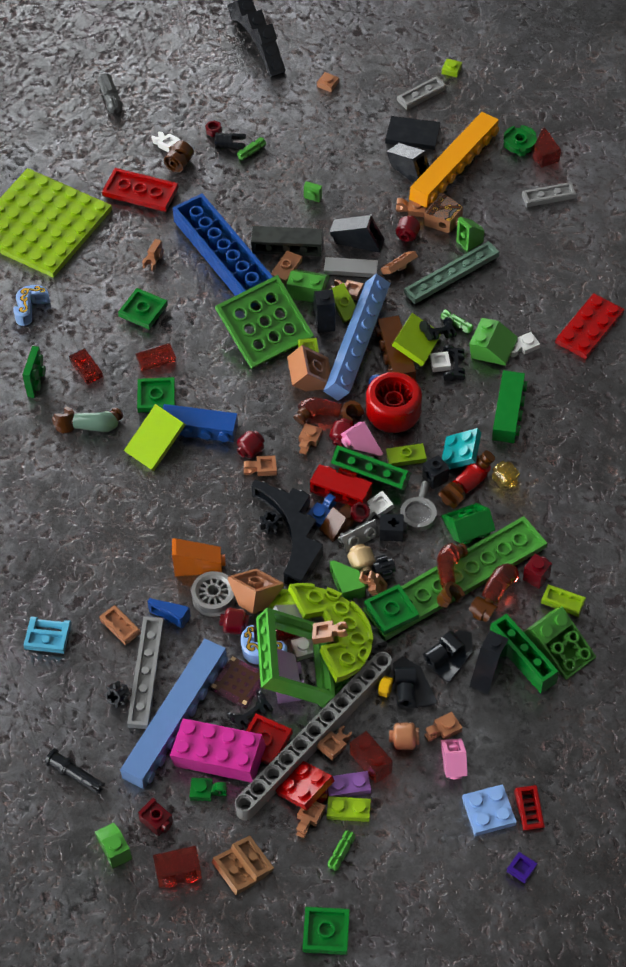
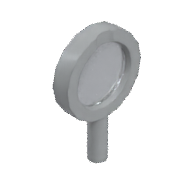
(419, 511)

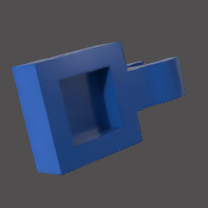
(320, 511)

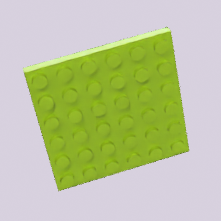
(46, 221)

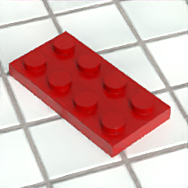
(140, 189)
(589, 326)

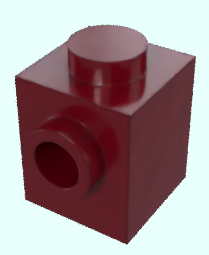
(537, 571)

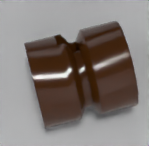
(178, 156)

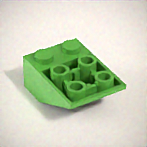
(561, 642)

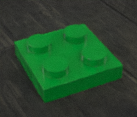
(142, 308)
(33, 372)
(155, 391)
(391, 609)
(326, 930)

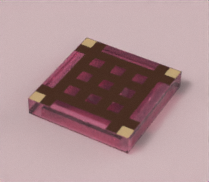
(237, 682)

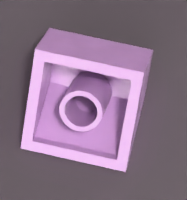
(289, 669)

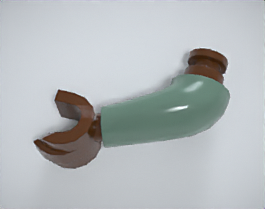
(99, 421)

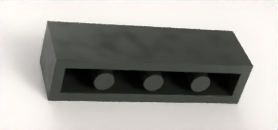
(282, 239)

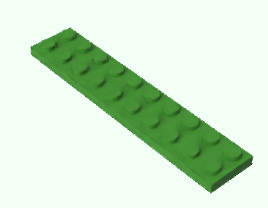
(508, 545)

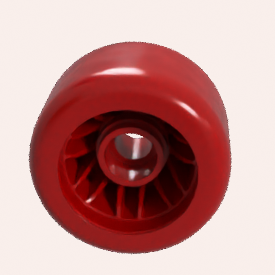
(393, 402)

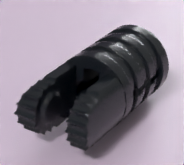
(225, 140)

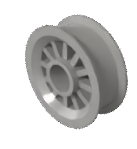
(211, 583)

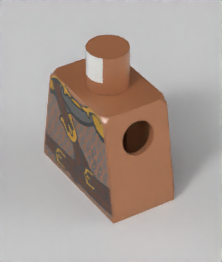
(443, 214)

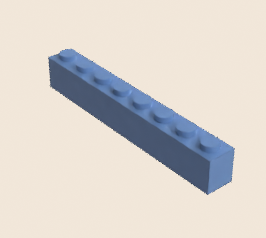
(357, 337)
(179, 704)

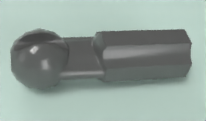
(110, 93)

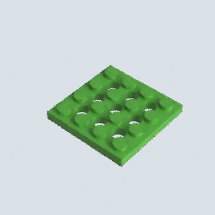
(267, 310)

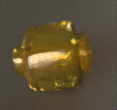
(505, 475)

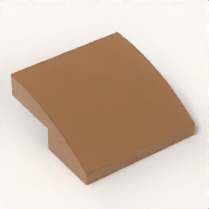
(242, 865)

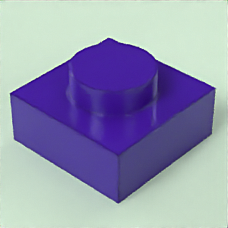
(521, 867)

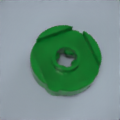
(522, 147)

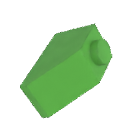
(469, 234)
(347, 581)
(113, 845)

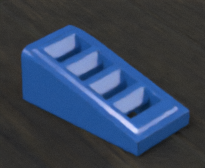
(171, 612)

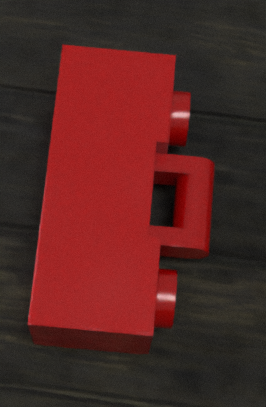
(342, 484)

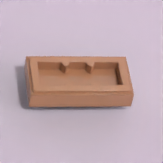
(287, 263)
(399, 263)
(120, 625)

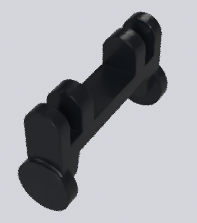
(433, 333)
(457, 354)
(243, 718)

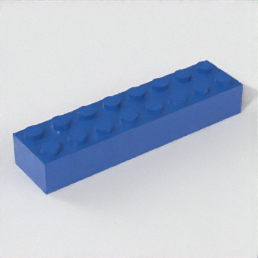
(220, 245)

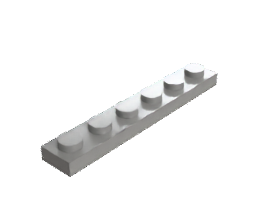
(145, 672)

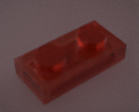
(155, 357)
(86, 366)

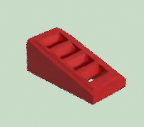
(529, 790)

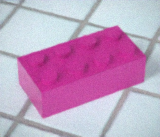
(218, 750)

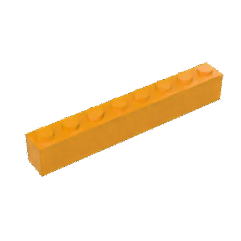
(454, 159)

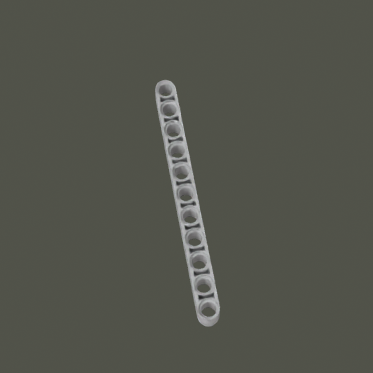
(306, 740)

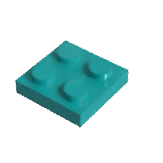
(461, 448)

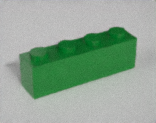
(508, 407)
(371, 467)
(526, 655)

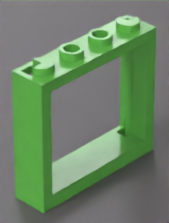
(267, 623)

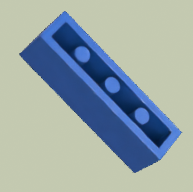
(205, 423)

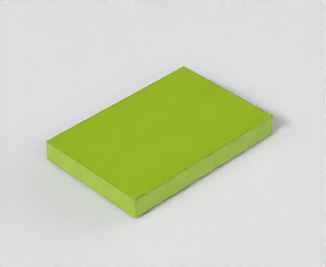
(413, 342)
(154, 437)

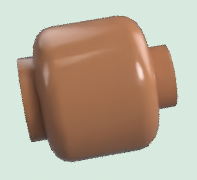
(404, 736)

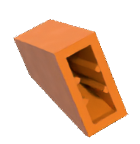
(196, 558)

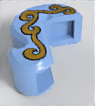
(25, 298)
(250, 647)

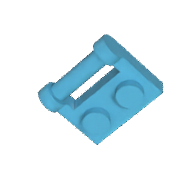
(47, 640)

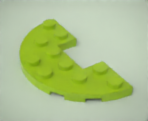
(349, 652)

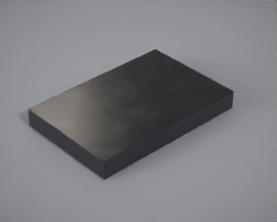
(412, 132)

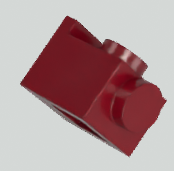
(156, 825)

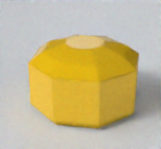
(385, 686)

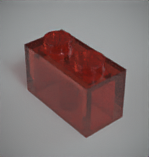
(371, 757)
(177, 867)

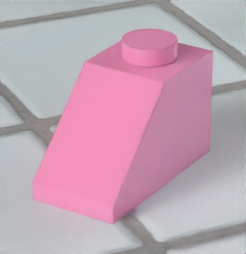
(360, 439)
(454, 758)

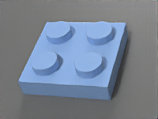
(489, 810)

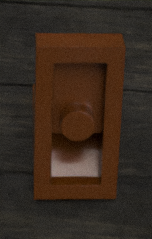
(337, 522)

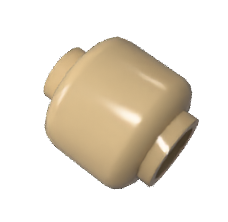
(361, 558)

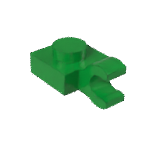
(203, 789)

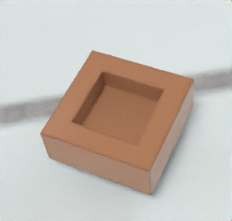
(328, 82)

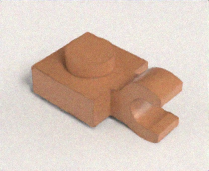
(411, 207)
(154, 253)
(309, 436)
(263, 466)
(375, 582)
(443, 726)
(311, 816)

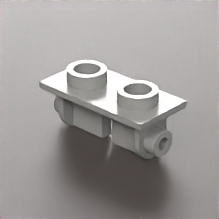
(360, 535)

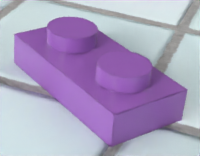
(350, 785)

